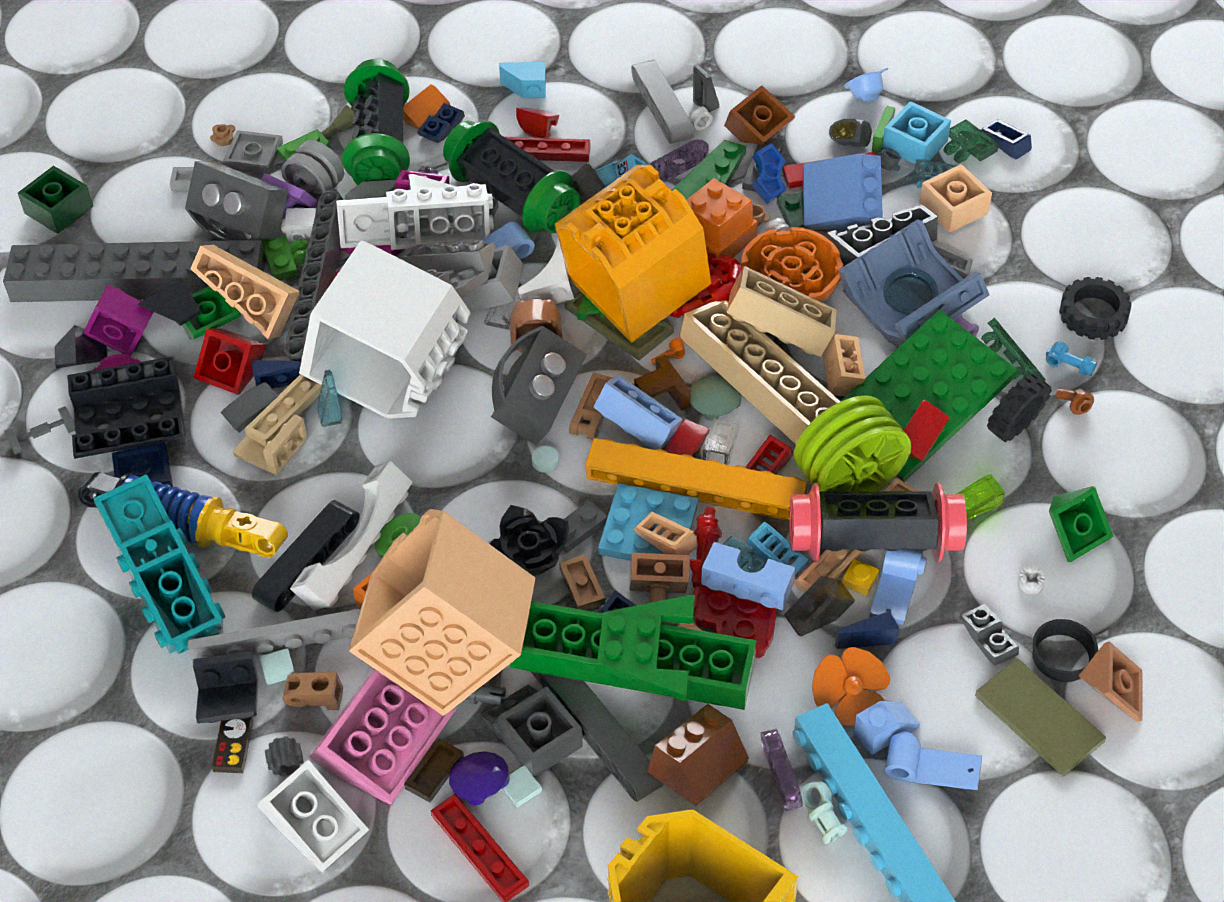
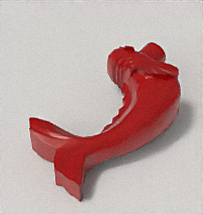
(707, 533)

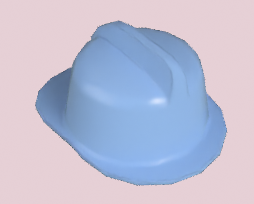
(867, 86)

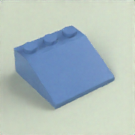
(842, 192)

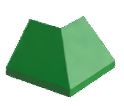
(214, 313)
(1079, 521)

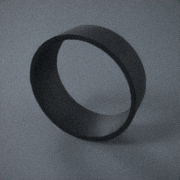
(1067, 628)

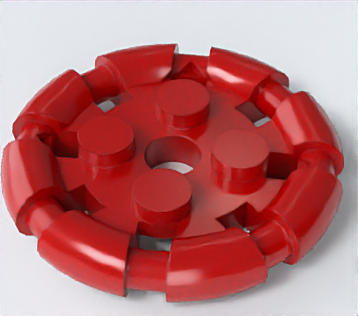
(723, 274)

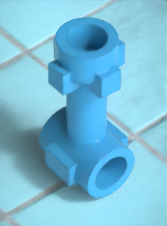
(1058, 353)

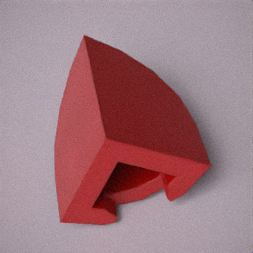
(536, 122)

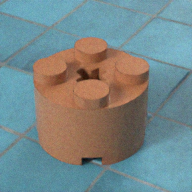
(534, 314)

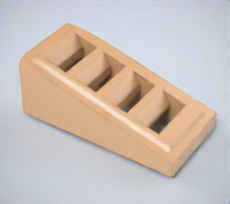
(682, 543)

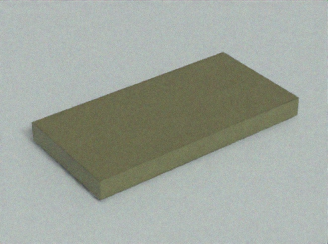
(636, 349)
(1040, 717)

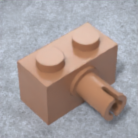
(659, 574)

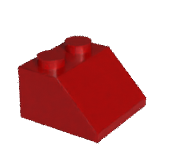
(227, 359)

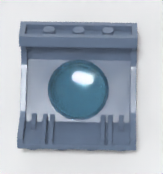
(906, 283)

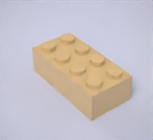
(782, 312)

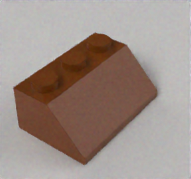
(699, 755)

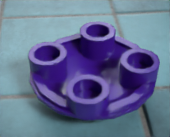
(479, 776)

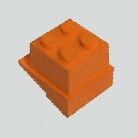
(724, 218)

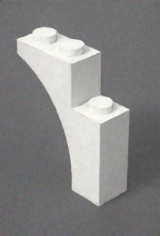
(550, 283)

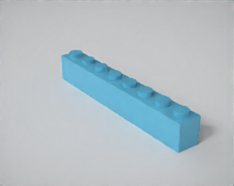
(868, 808)

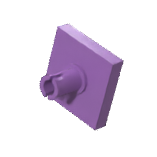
(295, 195)

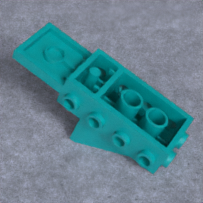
(159, 565)

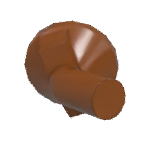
(1080, 400)

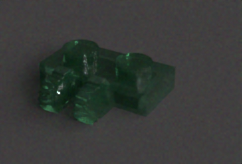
(972, 141)

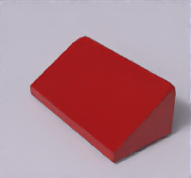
(925, 429)

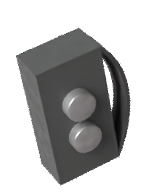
(235, 202)
(535, 383)

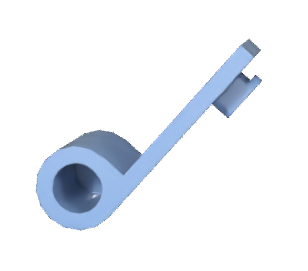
(513, 235)
(898, 583)
(915, 764)

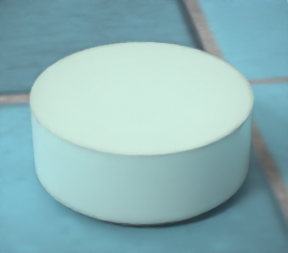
(545, 459)

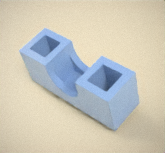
(768, 586)

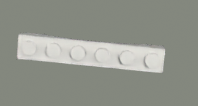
(383, 492)

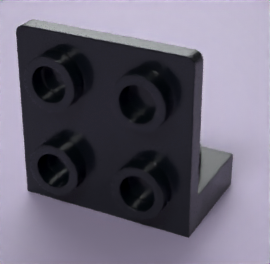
(226, 687)

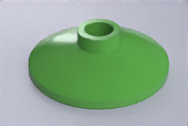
(393, 529)

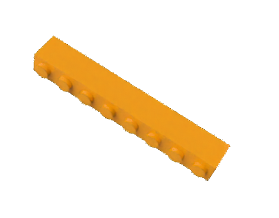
(684, 475)

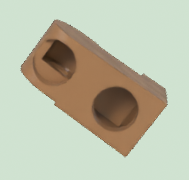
(313, 690)

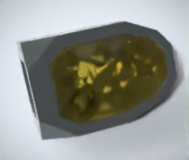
(851, 132)

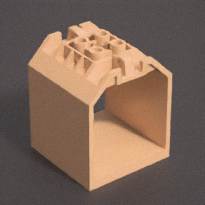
(443, 612)

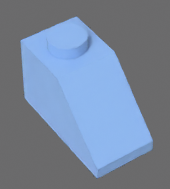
(882, 721)

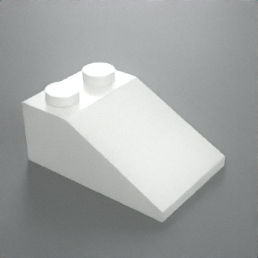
(313, 816)

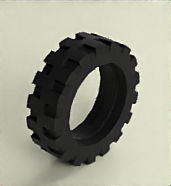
(1091, 326)
(1019, 407)

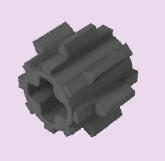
(284, 756)

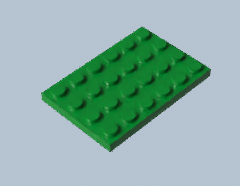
(943, 368)

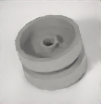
(313, 168)

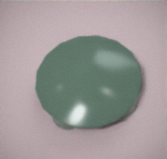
(714, 397)

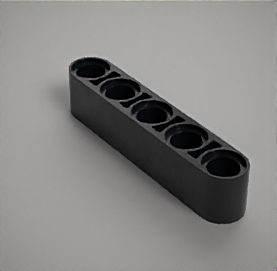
(310, 547)

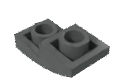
(248, 406)
(987, 633)

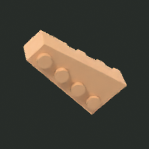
(251, 291)

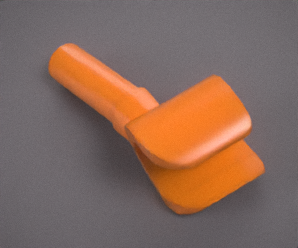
(676, 350)

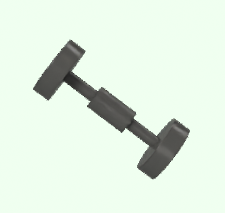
(40, 430)

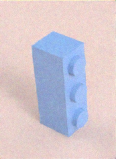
(637, 413)

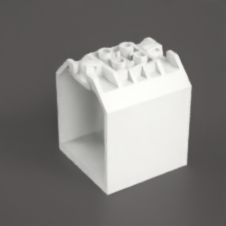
(384, 332)

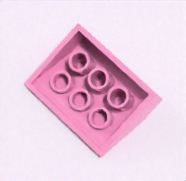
(379, 737)

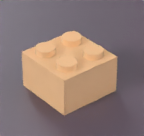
(955, 198)

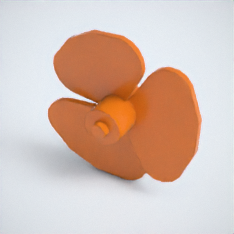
(849, 678)

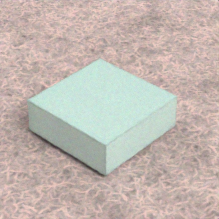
(277, 666)
(522, 786)

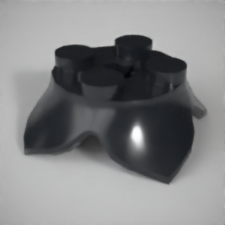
(531, 542)

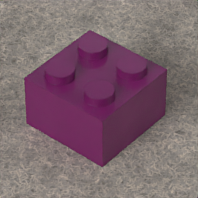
(118, 320)

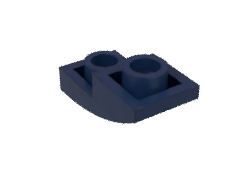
(439, 126)

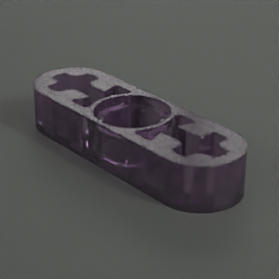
(691, 153)
(781, 769)

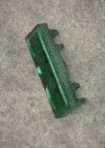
(1012, 350)

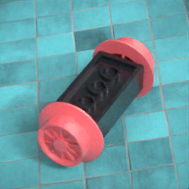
(877, 521)

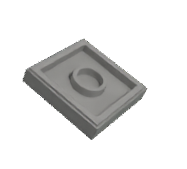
(253, 151)

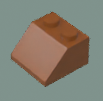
(758, 117)

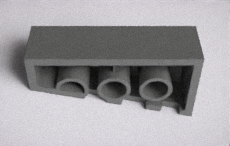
(861, 239)

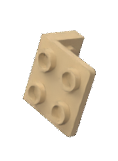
(276, 452)

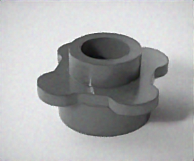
(889, 159)

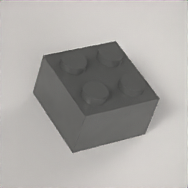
(540, 731)

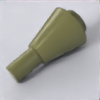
(341, 122)

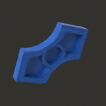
(769, 173)

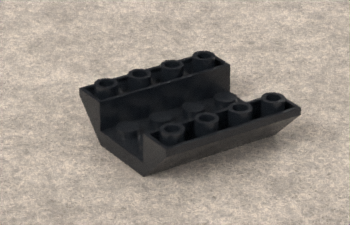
(126, 401)

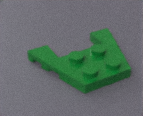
(632, 643)

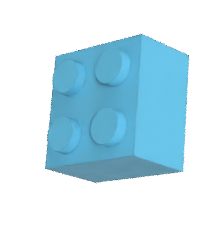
(916, 133)

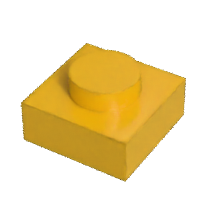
(860, 577)

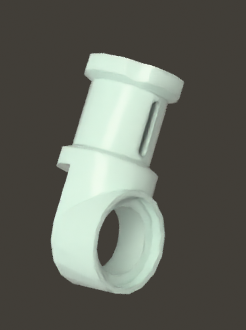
(823, 812)

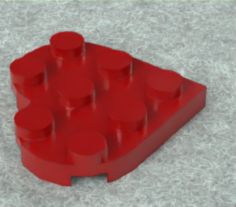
(735, 617)

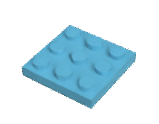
(632, 506)

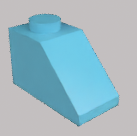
(524, 78)

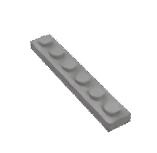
(277, 636)

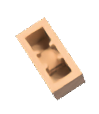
(843, 364)

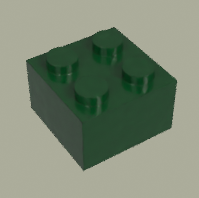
(55, 199)

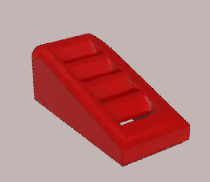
(771, 444)

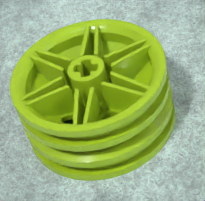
(852, 447)

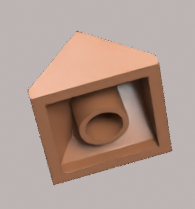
(1116, 679)

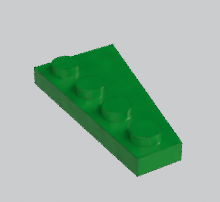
(718, 164)

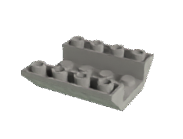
(457, 264)

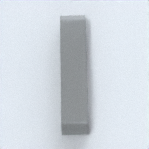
(662, 101)

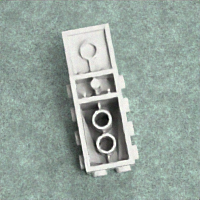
(423, 215)

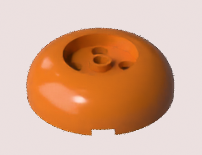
(789, 254)

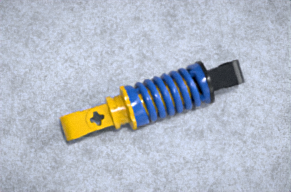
(199, 517)

